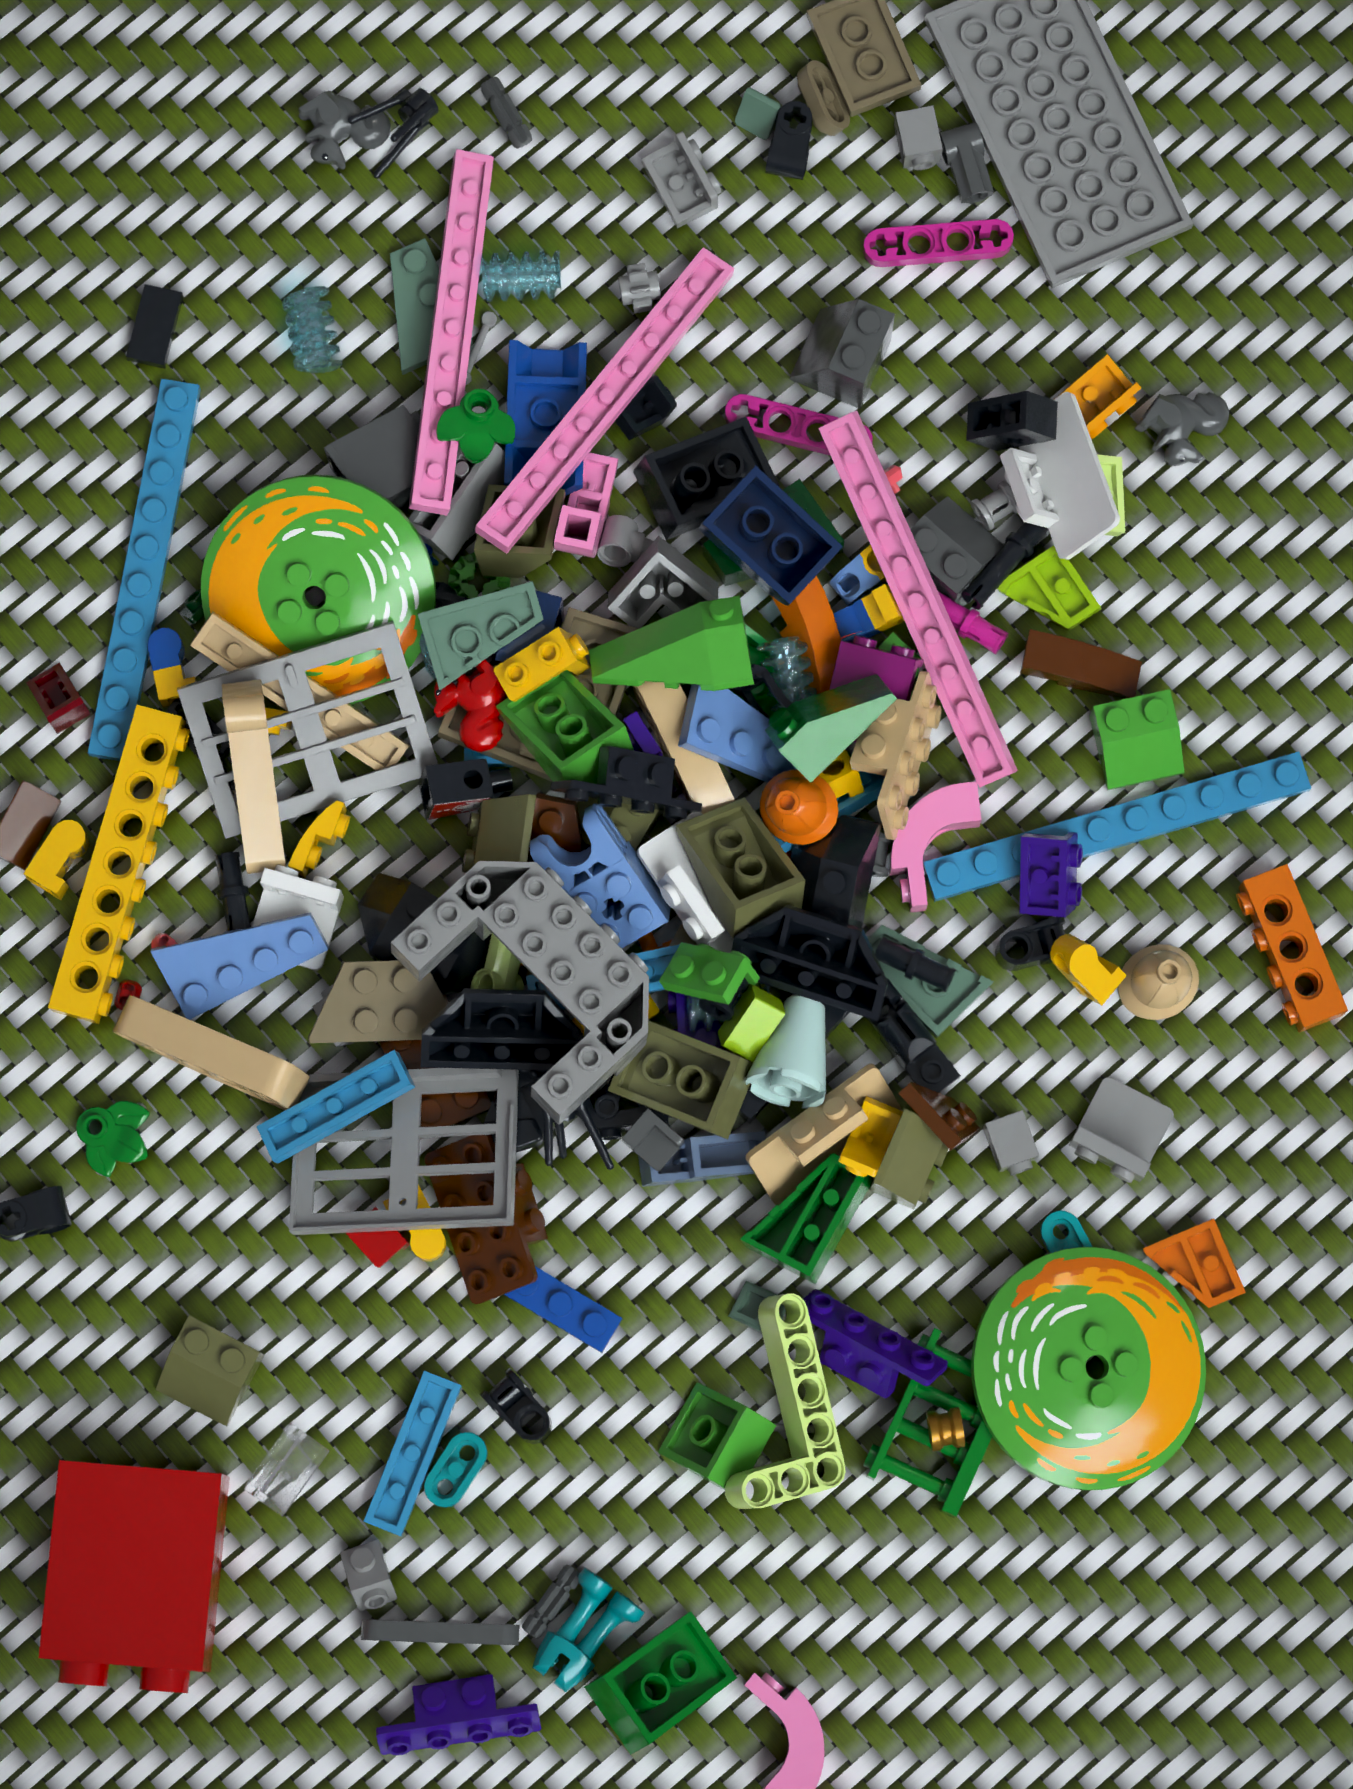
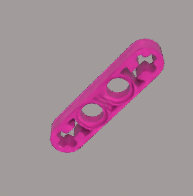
(937, 236)
(799, 418)

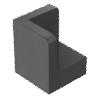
(653, 1140)

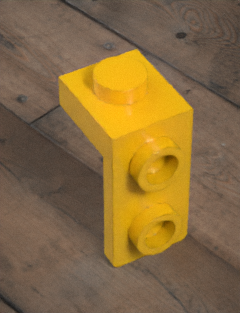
(542, 662)
(870, 1140)

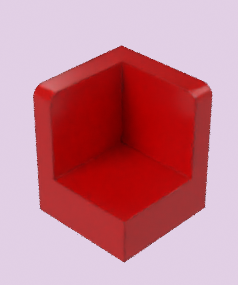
(379, 1245)

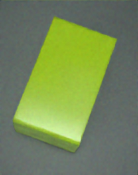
(752, 1024)

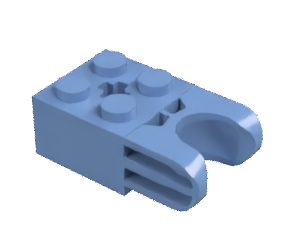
(605, 872)

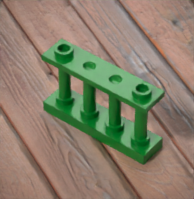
(968, 1458)

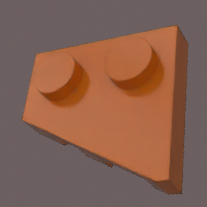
(1199, 1263)

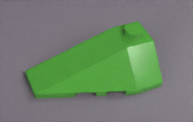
(691, 646)

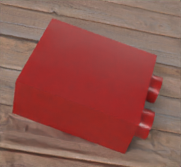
(133, 1573)

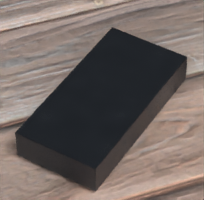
(154, 326)

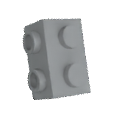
(682, 180)

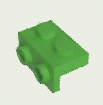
(707, 972)

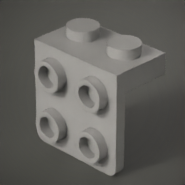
(1121, 1130)

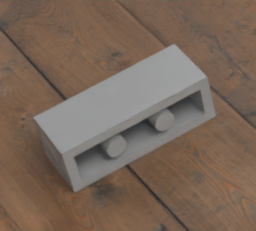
(470, 486)

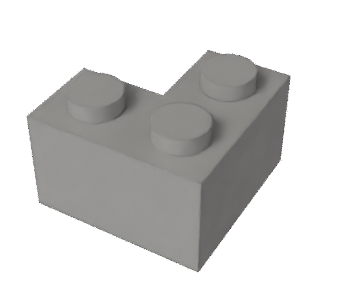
(657, 579)

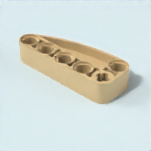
(696, 775)
(212, 1053)

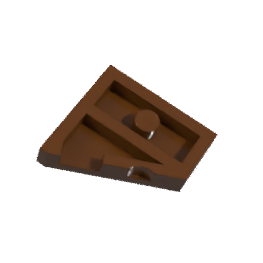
(943, 1115)

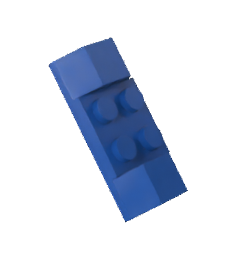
(539, 395)

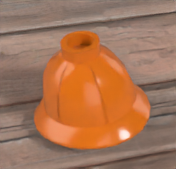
(797, 808)

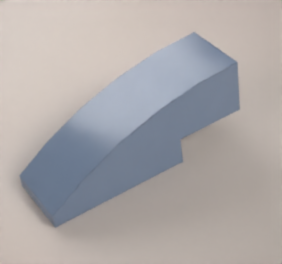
(704, 1159)

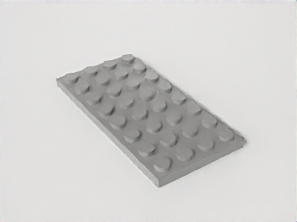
(1059, 130)

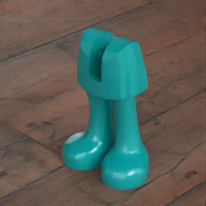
(580, 1655)

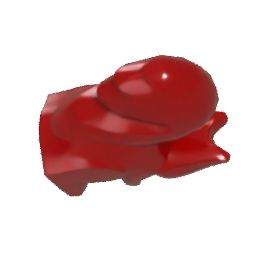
(478, 696)

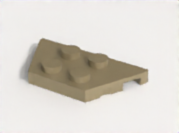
(376, 1004)

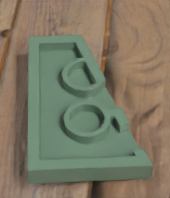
(414, 295)
(476, 628)
(931, 1004)

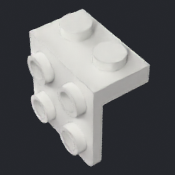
(290, 896)

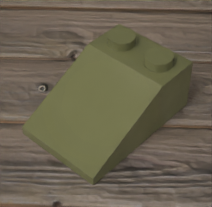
(740, 865)
(686, 1080)

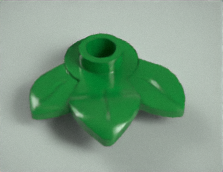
(476, 430)
(117, 1138)

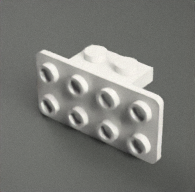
(1063, 483)
(681, 889)

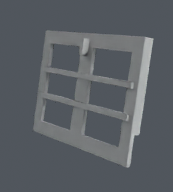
(303, 713)
(404, 1162)

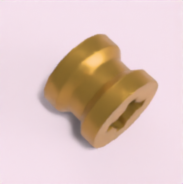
(945, 1429)

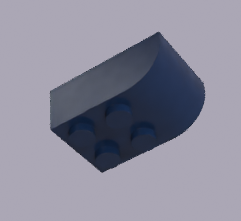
(770, 537)

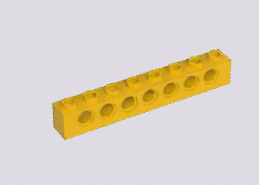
(146, 728)

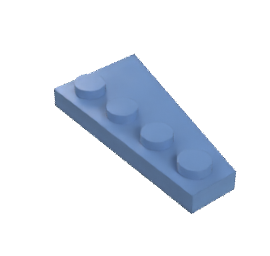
(730, 733)
(228, 964)

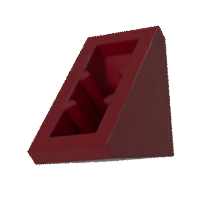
(58, 698)

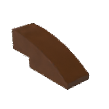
(1080, 665)

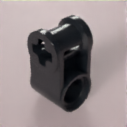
(790, 146)
(1035, 941)
(39, 1214)
(516, 1406)

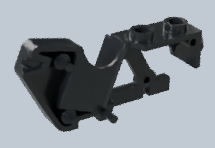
(530, 1120)

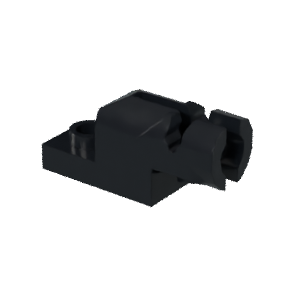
(913, 1044)

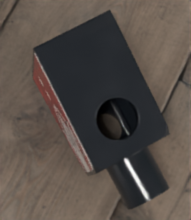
(445, 790)

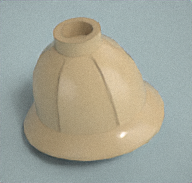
(1158, 982)

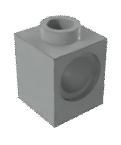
(918, 138)
(1011, 1143)

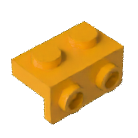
(1101, 393)

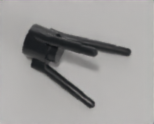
(414, 112)
(561, 1141)

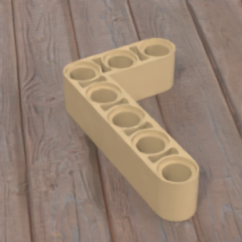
(253, 775)

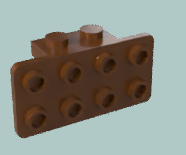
(492, 1257)

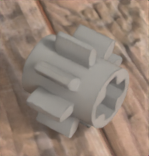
(639, 288)

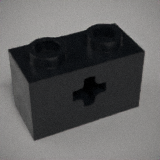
(1012, 420)

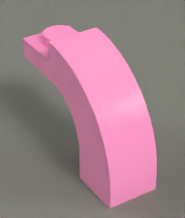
(587, 509)
(937, 813)
(805, 1737)

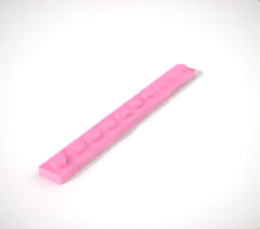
(451, 328)
(604, 401)
(918, 599)

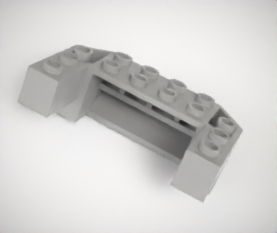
(562, 950)

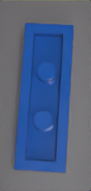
(568, 1310)

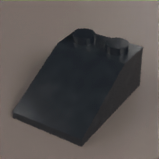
(697, 474)

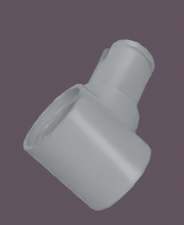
(621, 541)

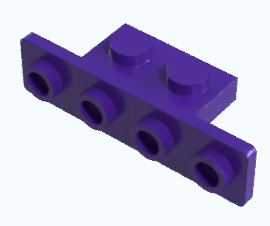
(867, 1349)
(457, 1714)

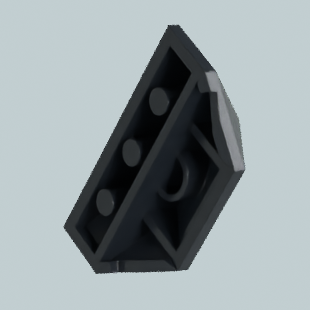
(839, 869)
(391, 907)
(815, 960)
(498, 1031)

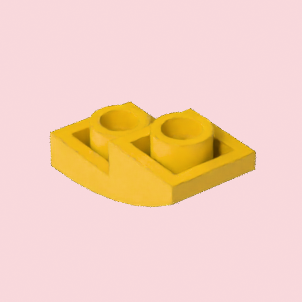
(325, 828)

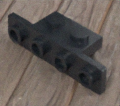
(631, 779)

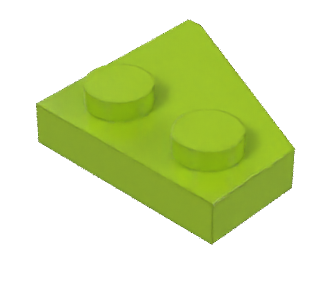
(1052, 590)

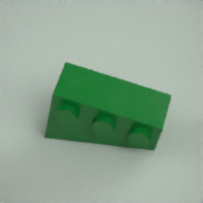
(810, 1220)

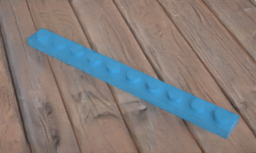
(144, 567)
(1126, 823)

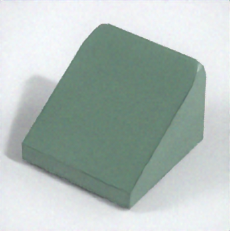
(757, 114)
(747, 1305)

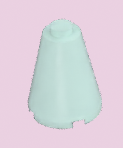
(793, 1057)

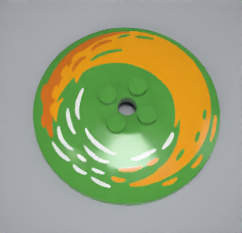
(326, 537)
(1035, 1378)

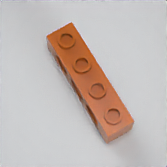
(1280, 889)

